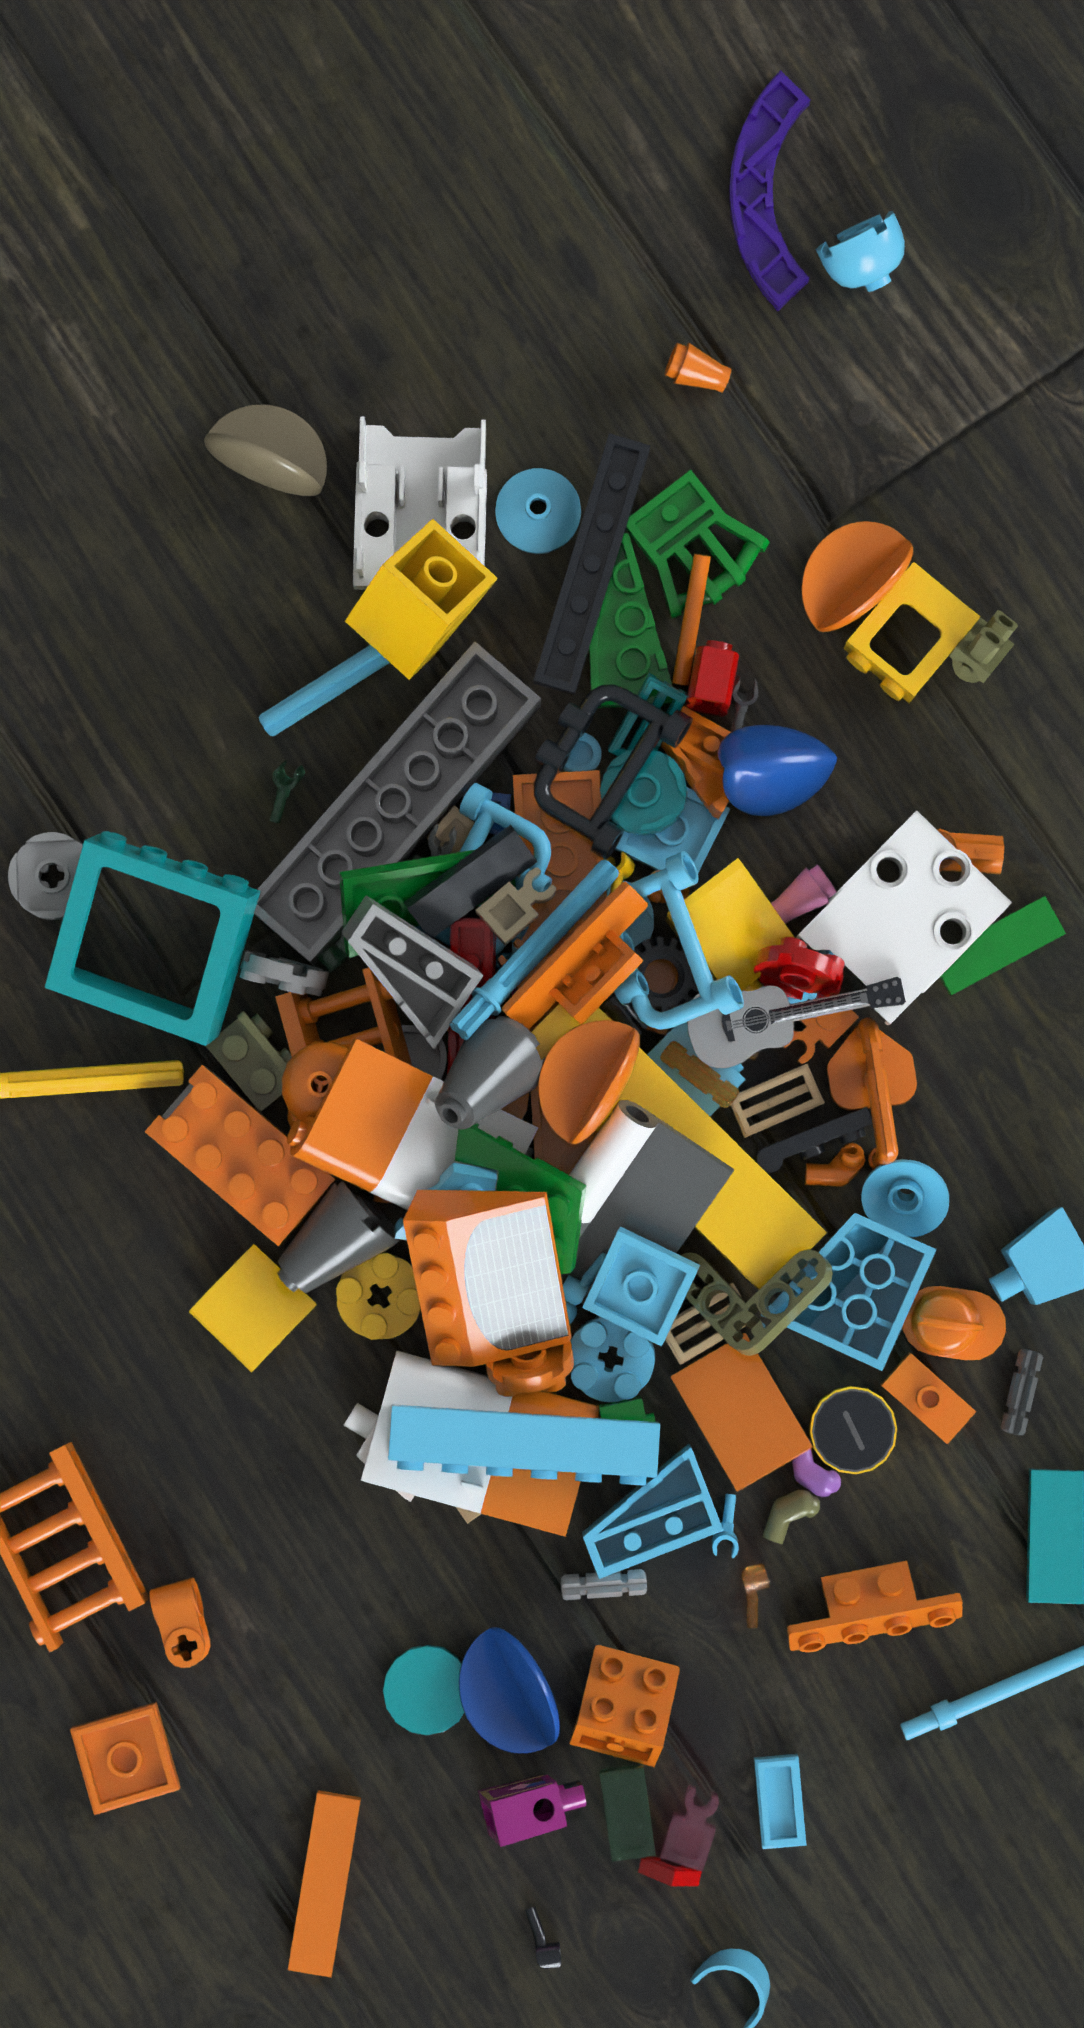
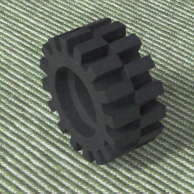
(670, 950)

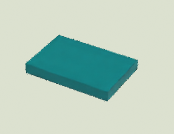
(1055, 1537)

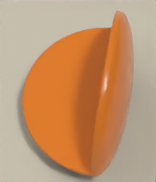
(852, 572)
(586, 1076)

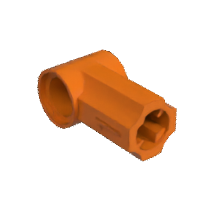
(983, 850)

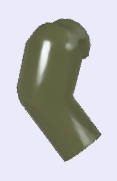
(788, 1509)

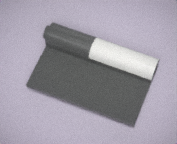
(642, 1180)

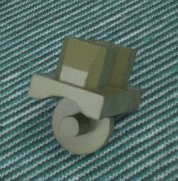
(983, 648)

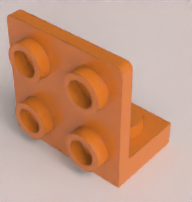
(625, 1706)

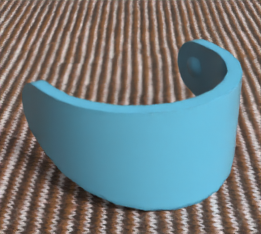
(744, 1964)

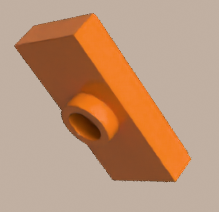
(928, 1398)

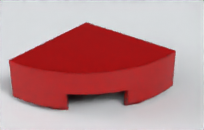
(669, 1874)

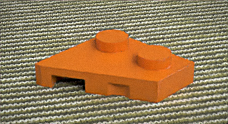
(700, 761)

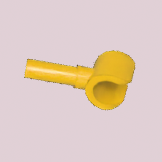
(625, 869)

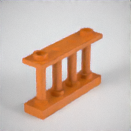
(301, 1013)
(103, 1548)

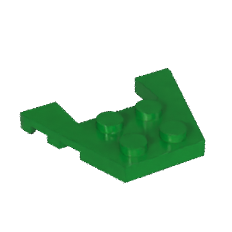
(525, 1174)

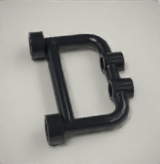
(576, 721)

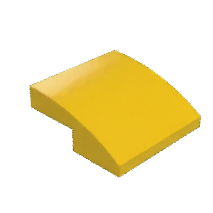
(251, 1308)

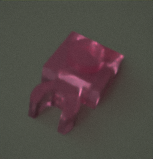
(689, 1835)

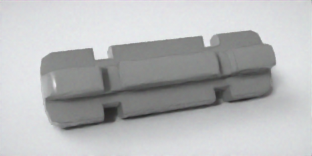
(610, 1586)

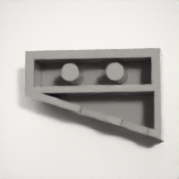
(413, 967)

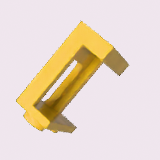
(937, 606)

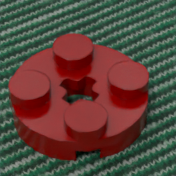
(799, 969)

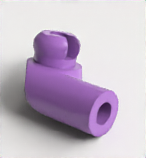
(813, 1477)

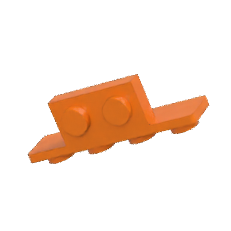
(585, 965)
(872, 1604)

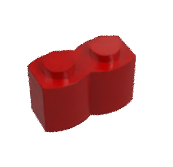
(712, 678)

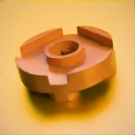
(543, 1372)

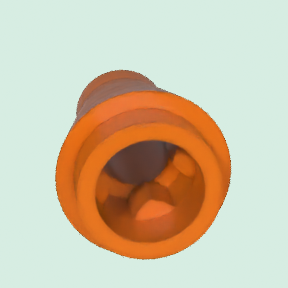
(696, 369)

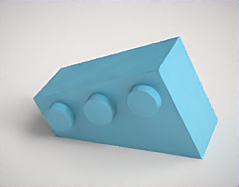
(654, 1517)

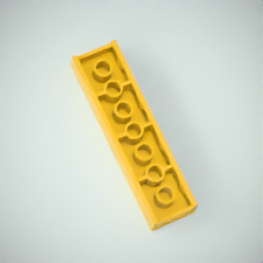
(752, 1215)

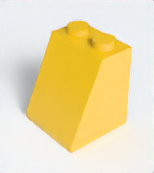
(420, 598)
(733, 924)

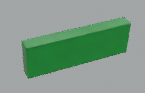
(1004, 944)

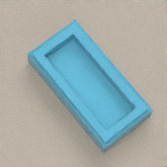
(779, 1801)

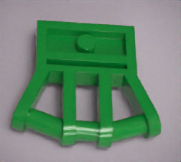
(678, 518)

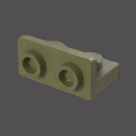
(252, 1059)

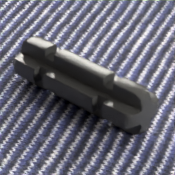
(1021, 1392)

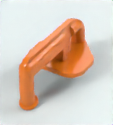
(873, 1074)

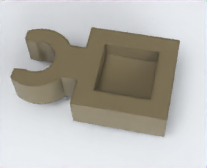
(511, 909)

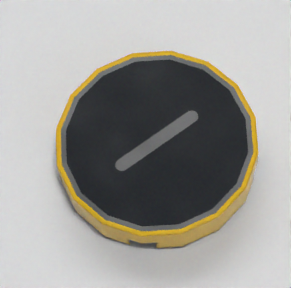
(853, 1430)

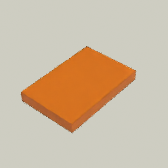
(741, 1414)

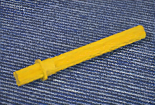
(91, 1079)

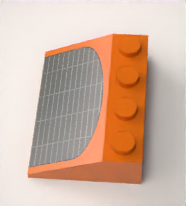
(486, 1274)

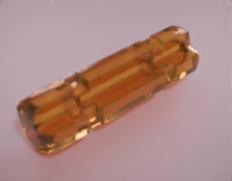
(699, 1074)

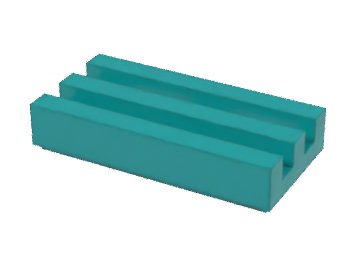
(664, 689)

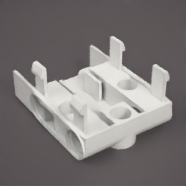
(412, 483)
(896, 926)

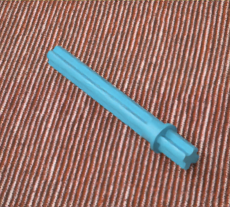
(322, 690)
(497, 989)

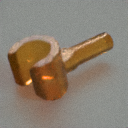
(754, 1579)

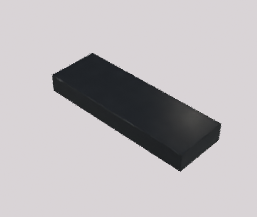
(470, 882)

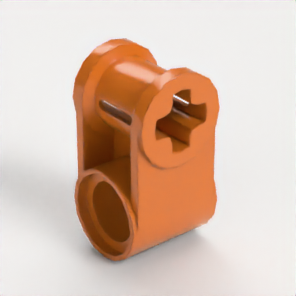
(177, 1614)

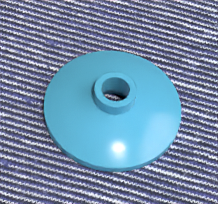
(542, 531)
(906, 1213)

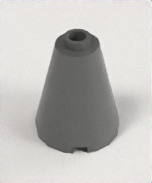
(489, 1072)
(335, 1238)

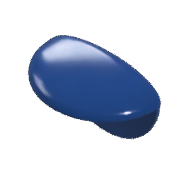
(773, 768)
(507, 1694)

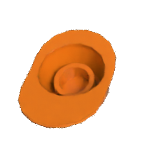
(955, 1323)

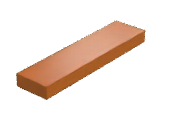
(324, 1883)

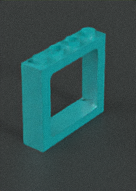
(228, 893)

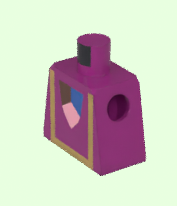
(510, 1807)

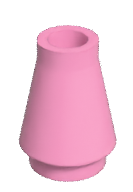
(804, 894)

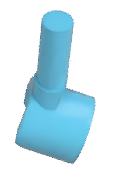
(576, 1289)
(728, 1526)

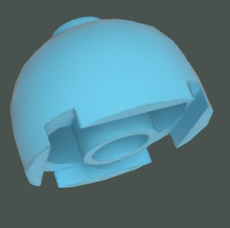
(865, 253)

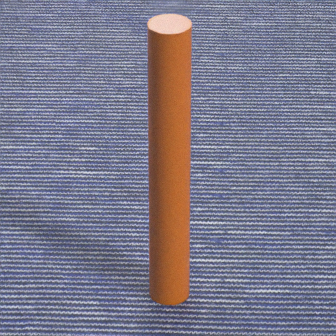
(691, 619)

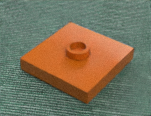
(125, 1758)

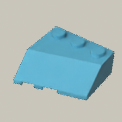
(869, 1290)

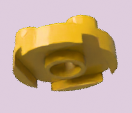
(375, 1321)

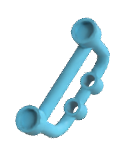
(480, 808)
(718, 994)

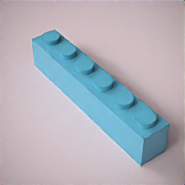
(524, 1442)

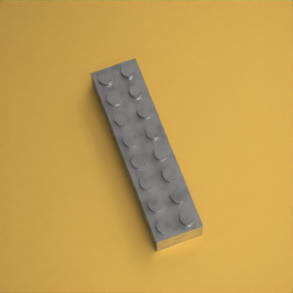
(397, 797)

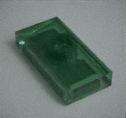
(627, 1812)

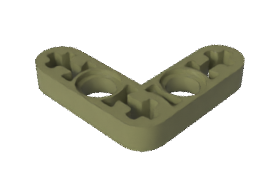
(743, 1313)

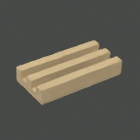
(810, 1085)
(674, 1342)

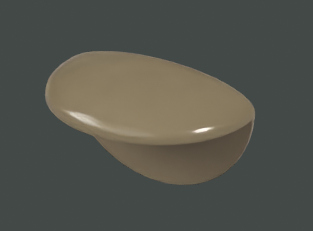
(270, 449)

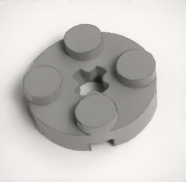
(32, 861)
(286, 973)

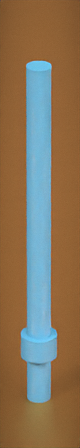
(945, 1714)

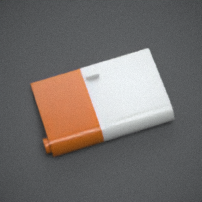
(384, 1127)
(517, 1499)

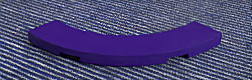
(752, 192)

